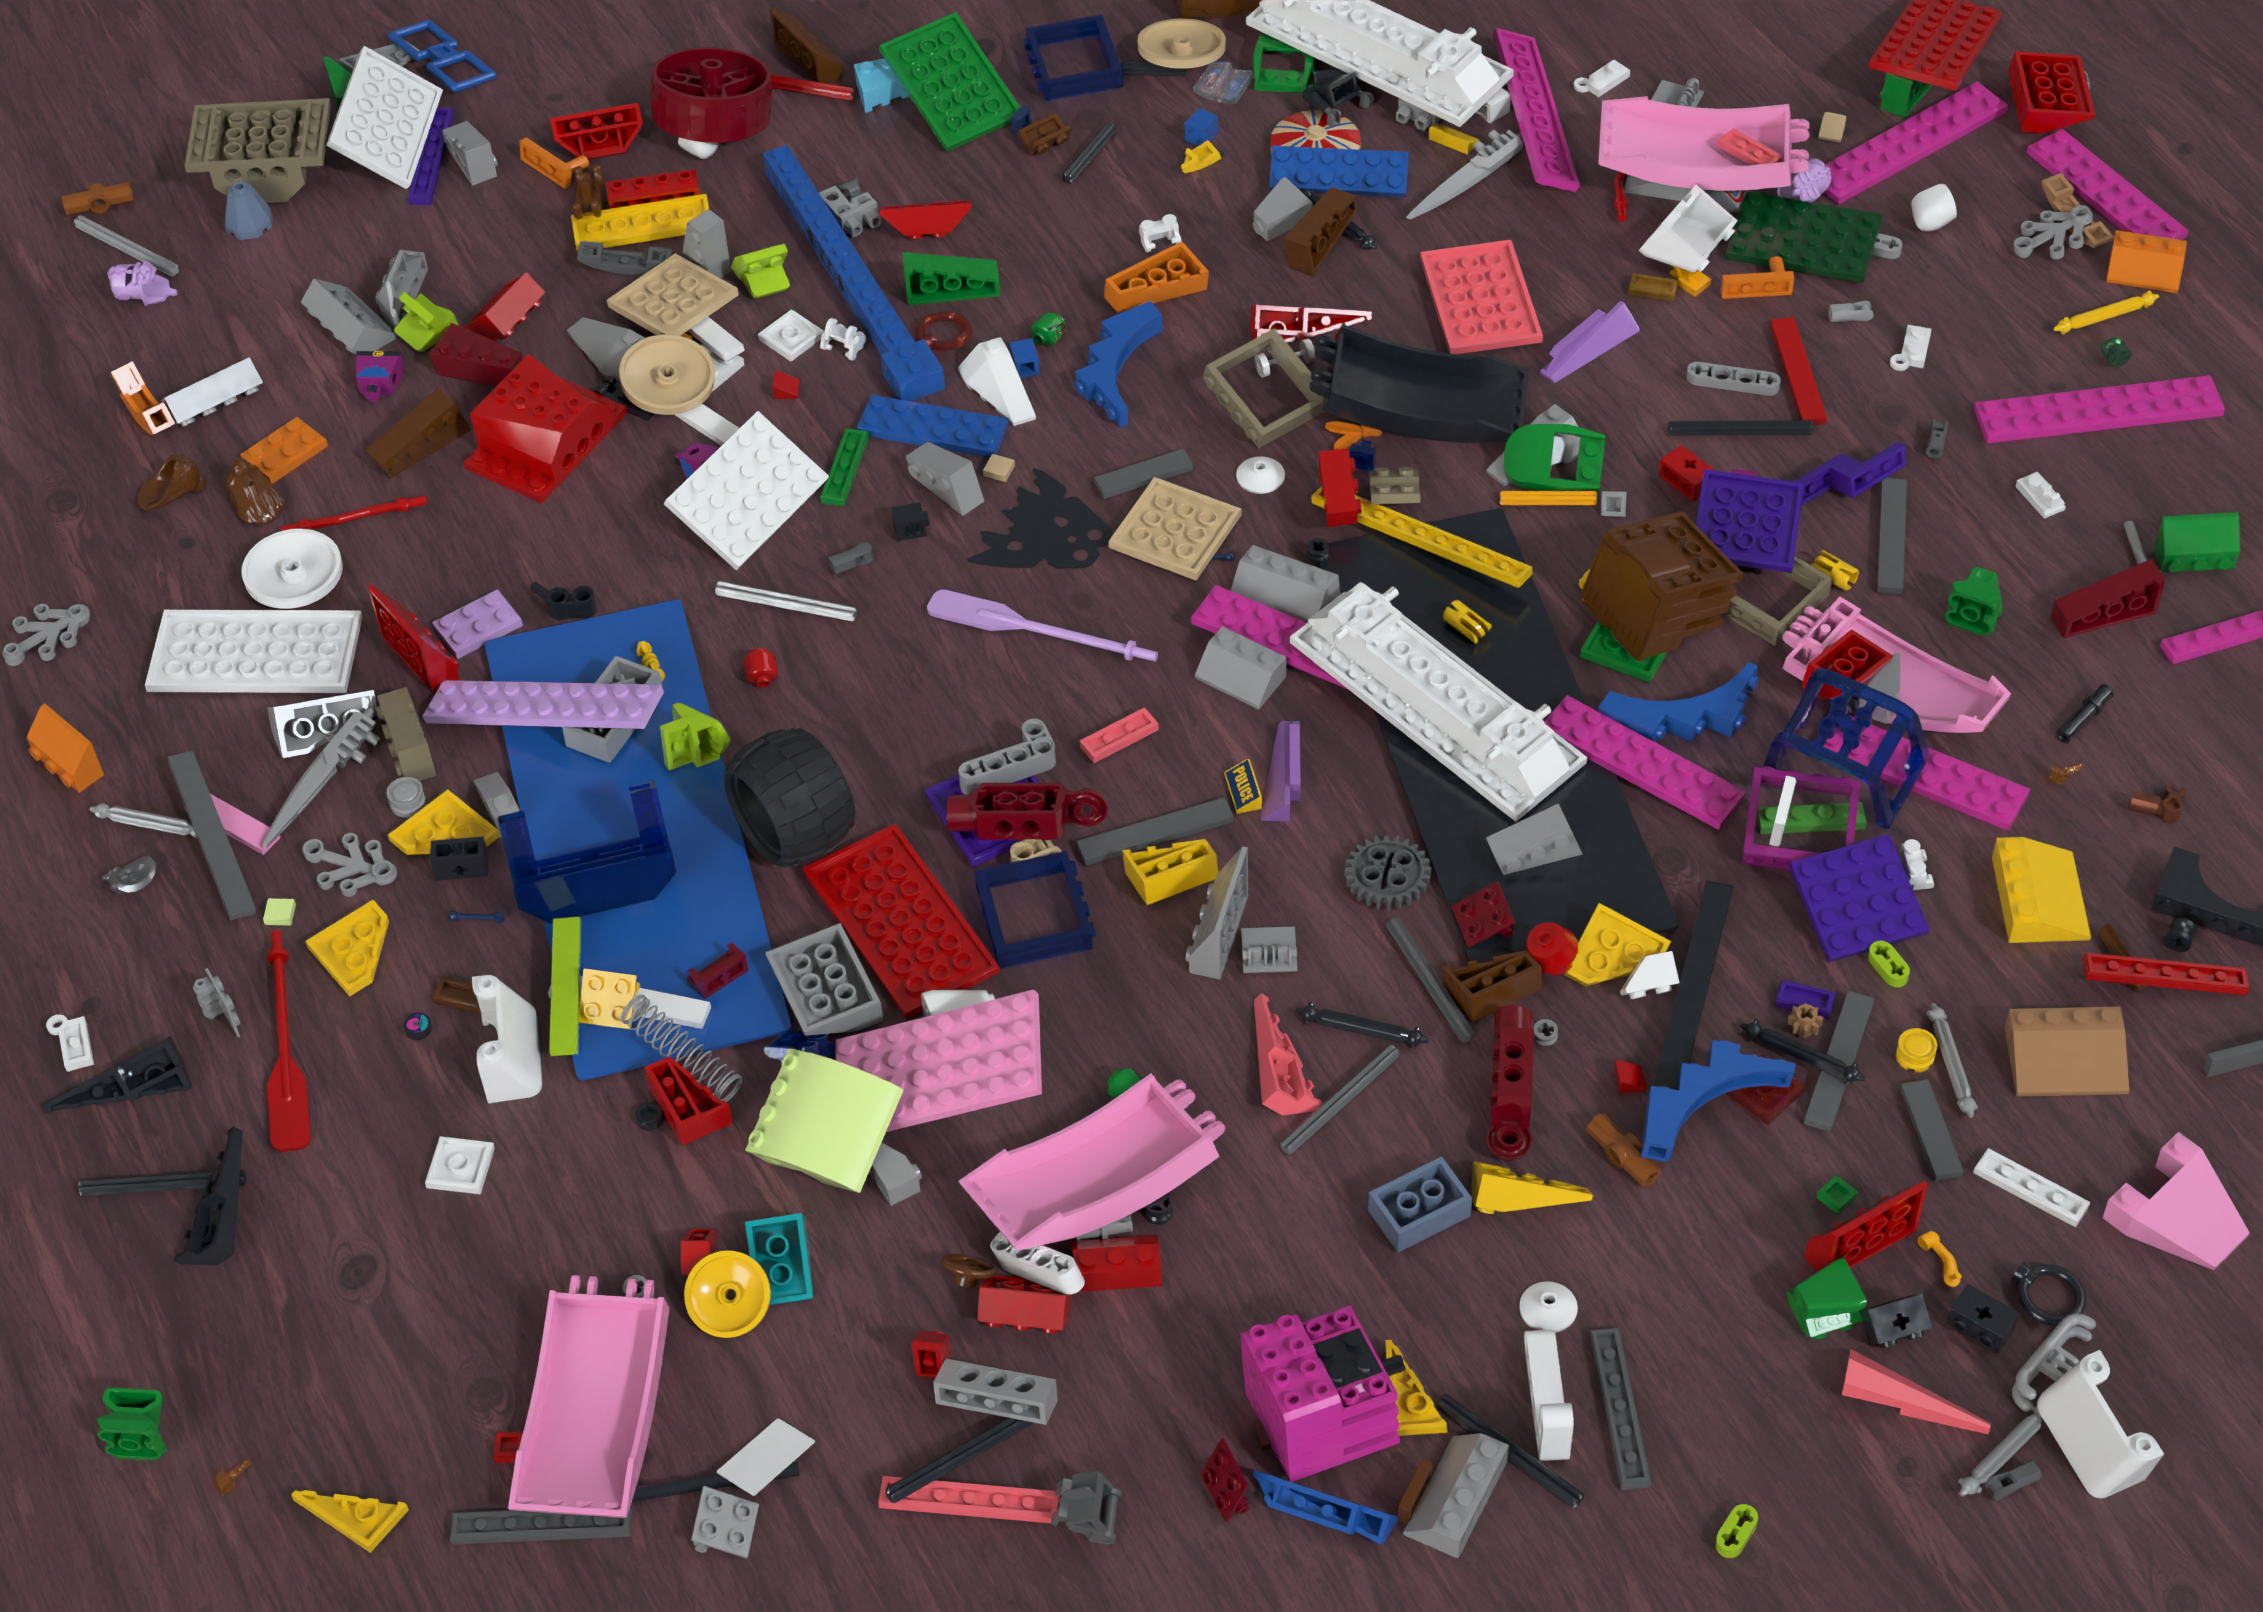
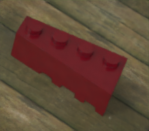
(472, 357)
(2110, 601)

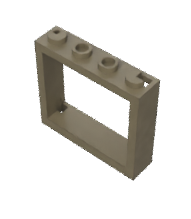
(1240, 412)
(1767, 626)

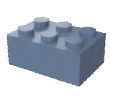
(1419, 1204)

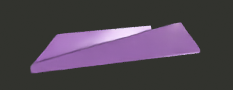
(1589, 341)
(1284, 773)

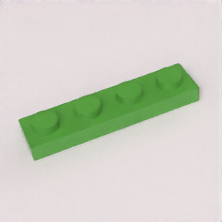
(1811, 818)

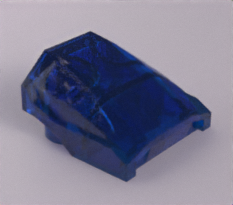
(797, 1040)

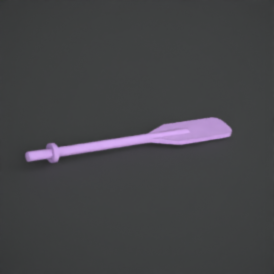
(997, 617)

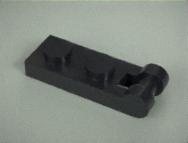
(618, 396)

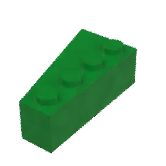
(1901, 94)
(948, 278)

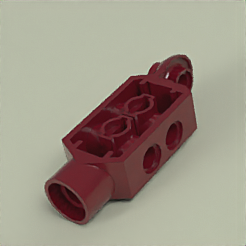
(1023, 810)
(1511, 1083)

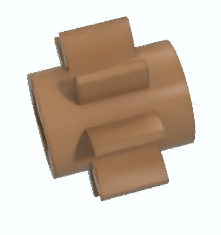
(1805, 1020)

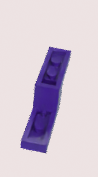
(1850, 475)

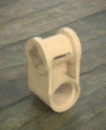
(1031, 849)

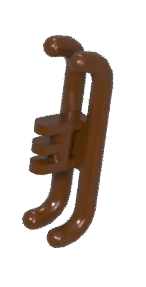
(585, 194)

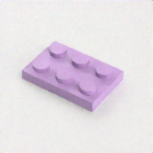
(477, 623)

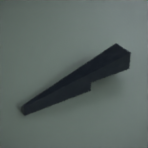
(147, 1073)
(216, 1211)

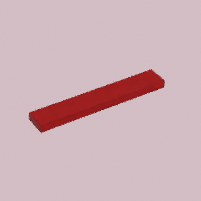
(1798, 370)
(2165, 973)

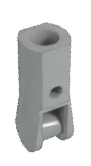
(1850, 312)

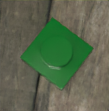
(1837, 1194)

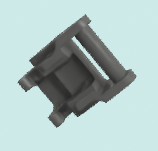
(1082, 1504)

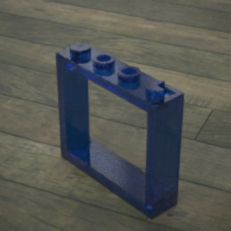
(1078, 83)
(1042, 947)

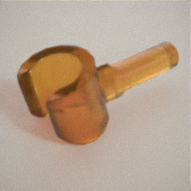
(2059, 775)
(225, 1480)

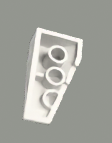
(995, 378)

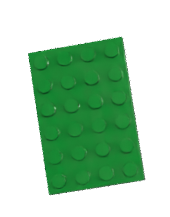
(950, 81)

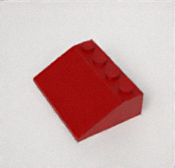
(2049, 91)
(412, 641)
(1869, 1229)

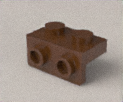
(1043, 134)

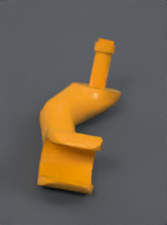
(1950, 1271)

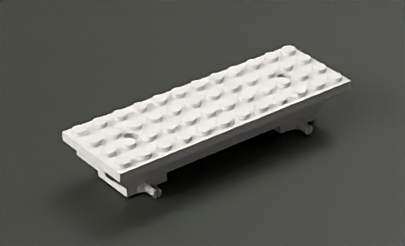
(1423, 67)
(1438, 700)

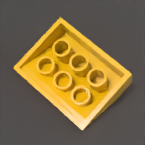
(2039, 891)

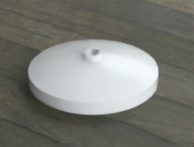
(292, 568)

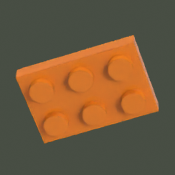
(285, 449)

